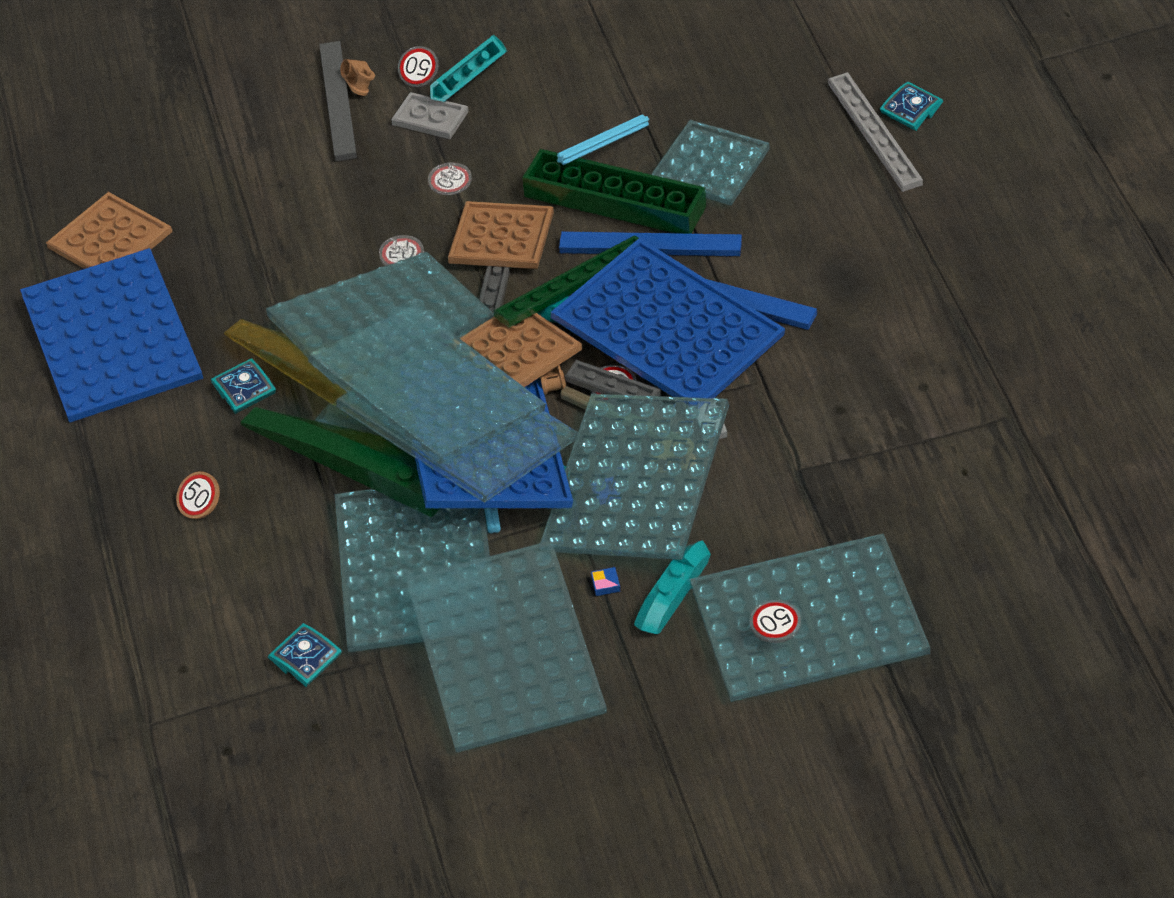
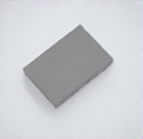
(429, 115)

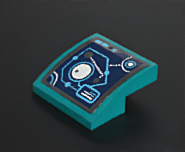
(911, 105)
(243, 385)
(305, 654)

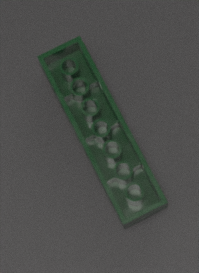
(615, 192)

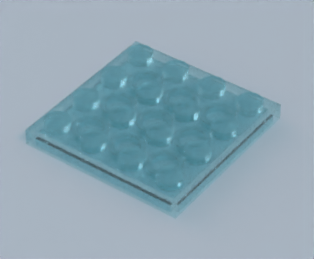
(713, 160)

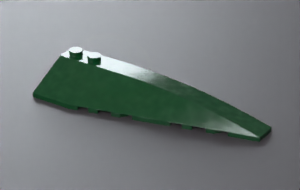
(351, 452)

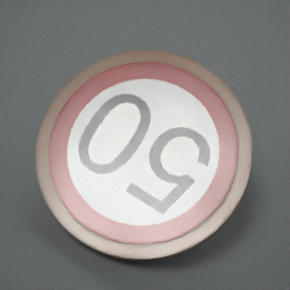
(198, 495)

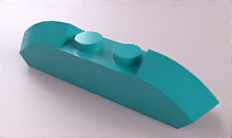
(467, 69)
(672, 588)

